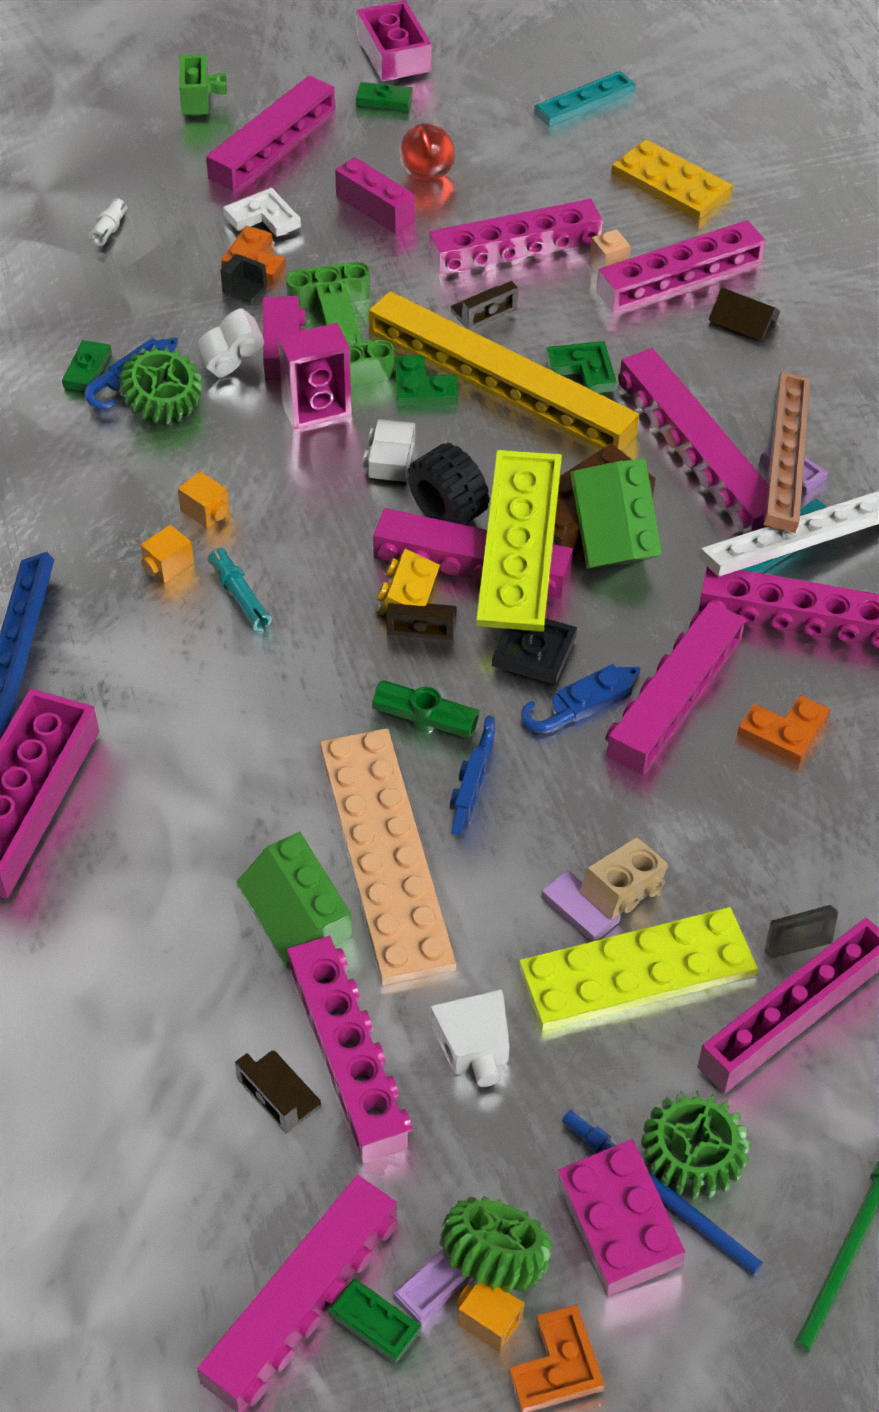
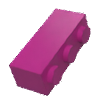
(375, 195)
(280, 318)

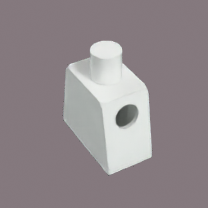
(473, 1035)

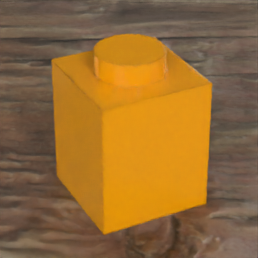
(203, 499)
(166, 554)
(489, 1314)

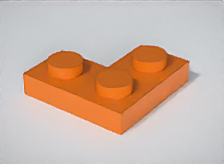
(253, 244)
(789, 735)
(567, 1370)

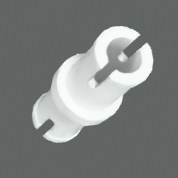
(108, 222)

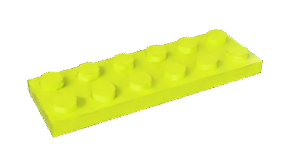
(519, 541)
(637, 968)

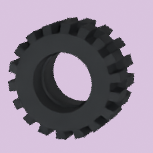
(448, 485)

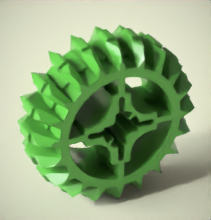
(150, 371)
(666, 1129)
(495, 1244)

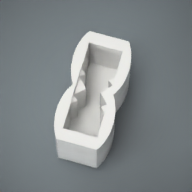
(230, 343)
(390, 450)

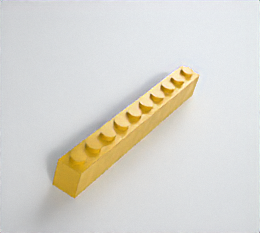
(503, 373)

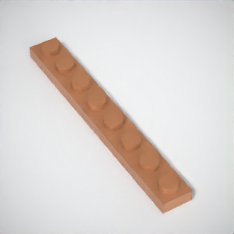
(787, 453)

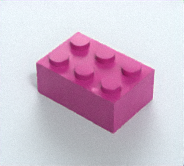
(394, 40)
(315, 375)
(620, 1217)

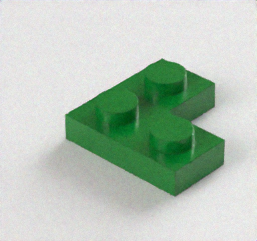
(587, 359)
(417, 389)

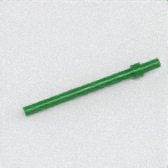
(840, 1265)

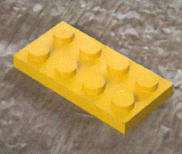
(672, 179)

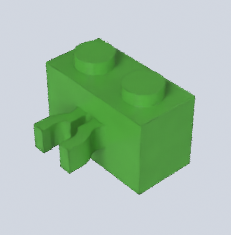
(197, 84)

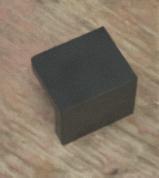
(243, 278)

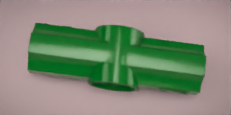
(425, 709)

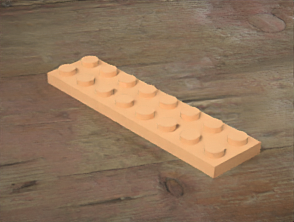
(387, 858)

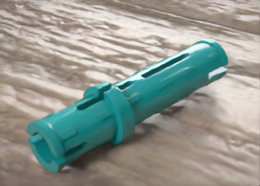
(232, 579)

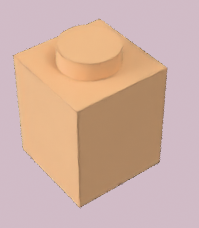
(608, 249)

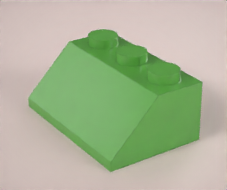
(616, 513)
(294, 896)

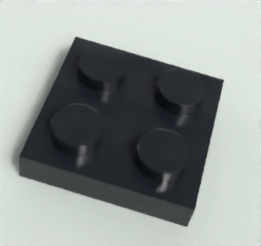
(536, 652)

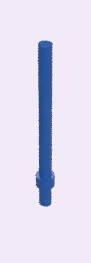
(599, 1140)

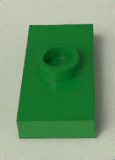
(384, 96)
(86, 364)
(374, 1320)

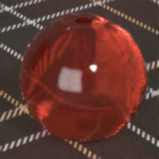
(427, 152)

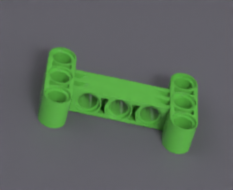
(332, 292)

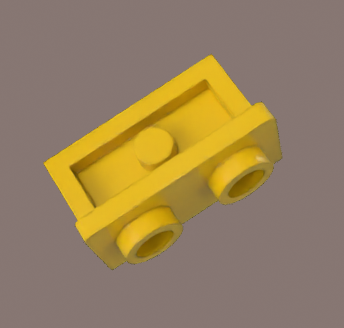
(408, 582)

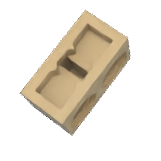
(624, 878)

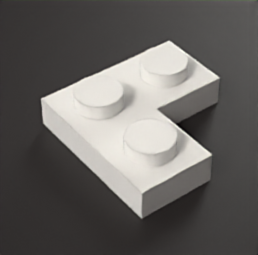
(265, 208)

